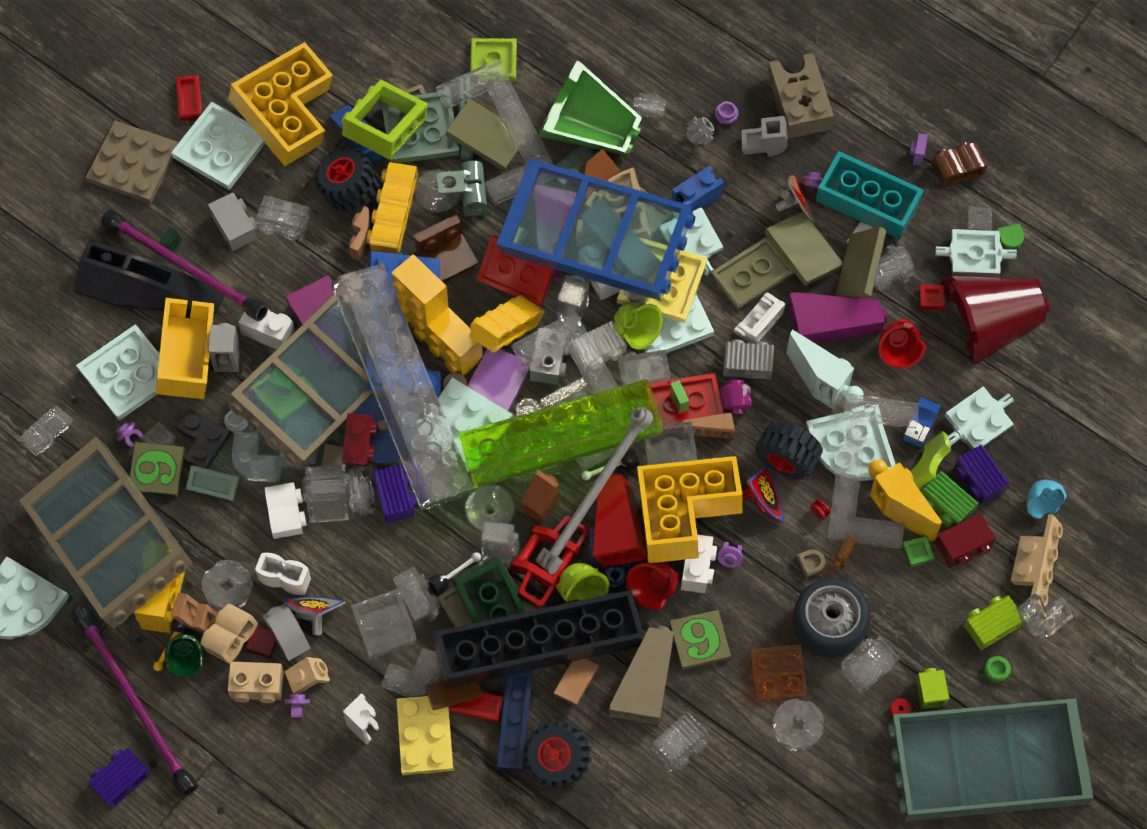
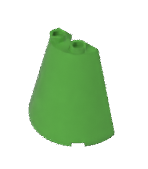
(590, 115)

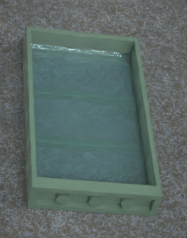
(990, 759)

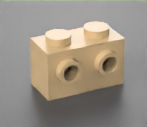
(255, 681)

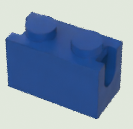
(699, 189)

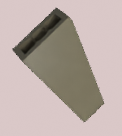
(644, 683)

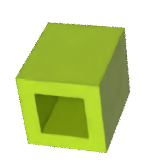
(932, 689)

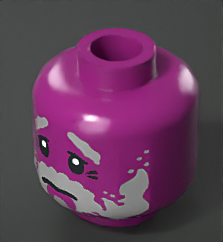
(735, 397)

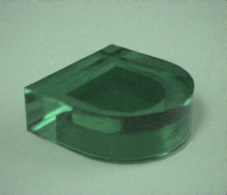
(171, 240)

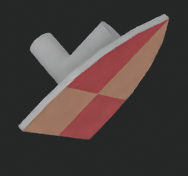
(797, 198)

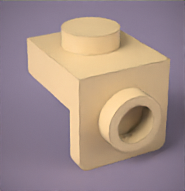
(306, 674)

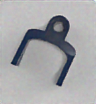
(617, 569)

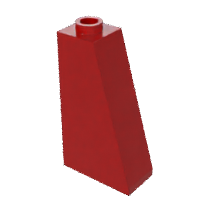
(618, 525)

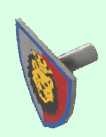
(312, 609)

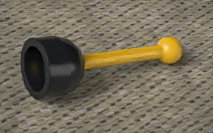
(178, 629)

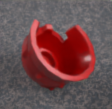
(901, 345)
(652, 583)

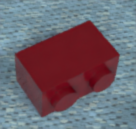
(965, 541)

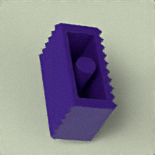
(980, 474)
(394, 493)
(119, 777)

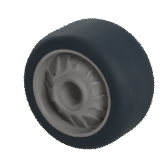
(824, 634)

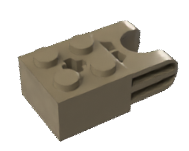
(801, 98)

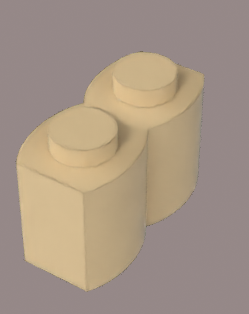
(228, 633)

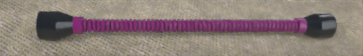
(253, 307)
(182, 779)

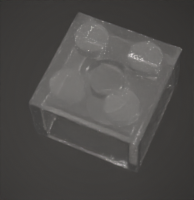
(672, 446)
(383, 624)

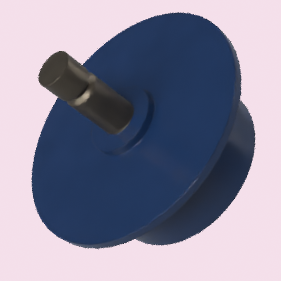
(385, 449)

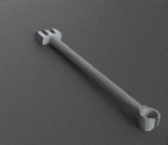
(549, 560)

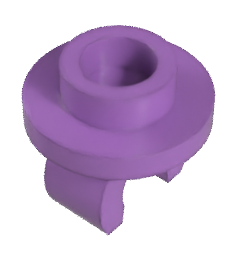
(125, 431)
(730, 556)
(297, 704)

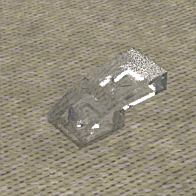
(45, 430)

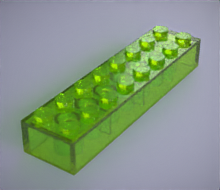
(556, 433)

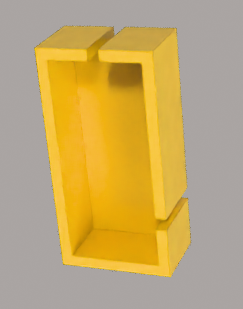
(184, 349)

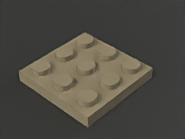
(132, 162)

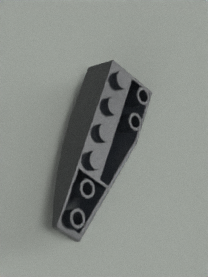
(136, 281)

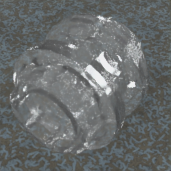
(893, 267)

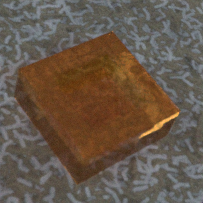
(845, 551)

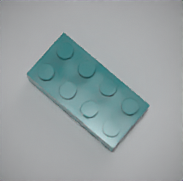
(869, 195)

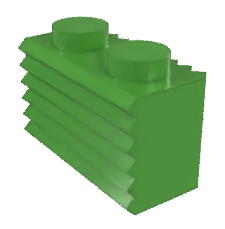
(949, 500)

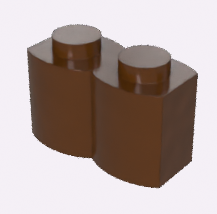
(959, 164)

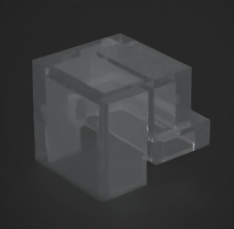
(326, 493)

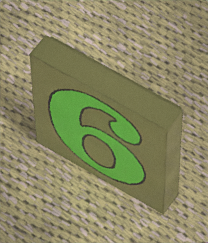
(157, 468)
(700, 639)

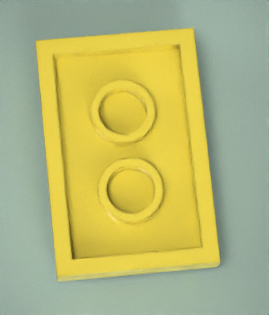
(423, 737)

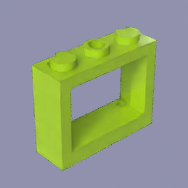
(374, 139)

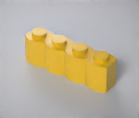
(393, 208)
(506, 323)

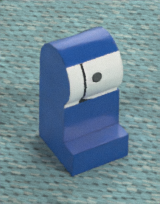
(926, 417)

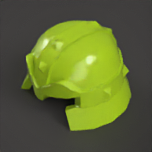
(638, 323)
(582, 582)

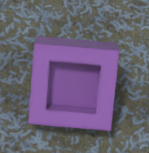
(918, 149)

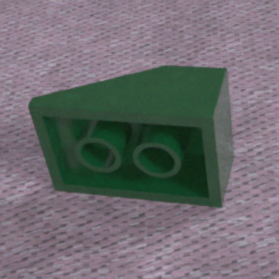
(487, 591)

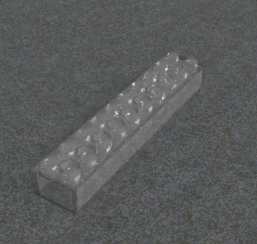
(402, 386)

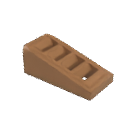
(714, 426)

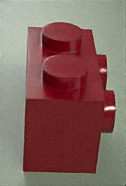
(357, 441)

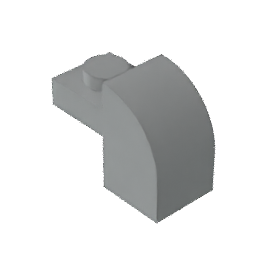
(768, 138)
(286, 631)

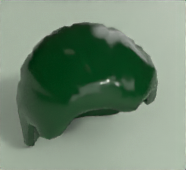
(184, 656)

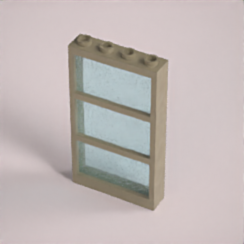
(305, 387)
(105, 532)

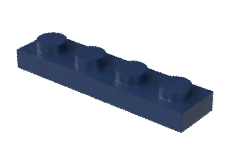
(514, 721)

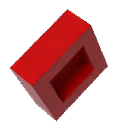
(931, 297)

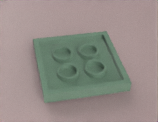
(430, 138)

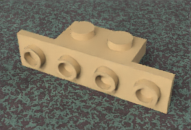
(1036, 559)

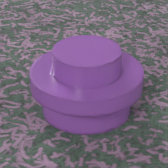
(726, 113)
(812, 180)

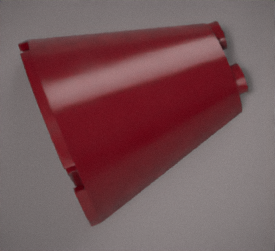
(995, 310)

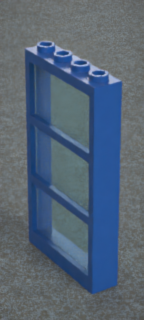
(596, 229)

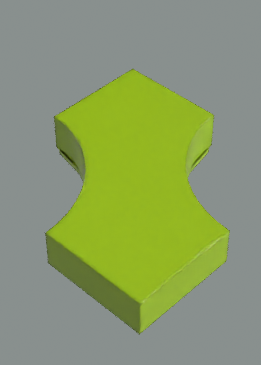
(933, 454)

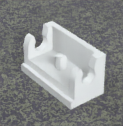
(760, 319)
(358, 717)

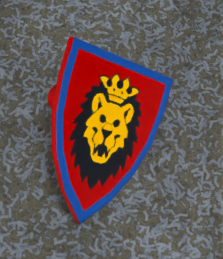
(765, 493)

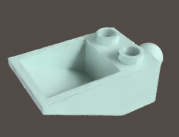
(822, 372)

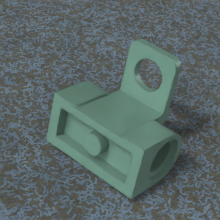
(470, 183)

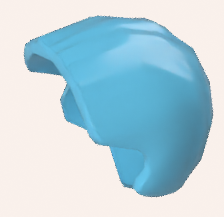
(1044, 498)

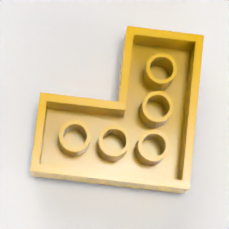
(275, 100)
(427, 313)
(677, 495)

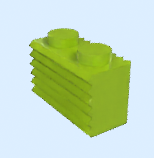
(993, 622)

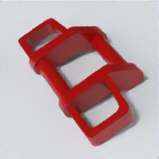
(528, 569)

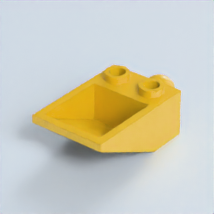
(902, 500)

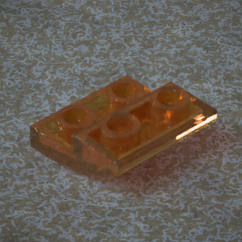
(778, 672)

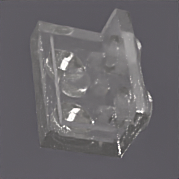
(416, 596)

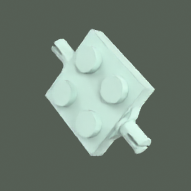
(703, 239)
(975, 253)
(979, 419)

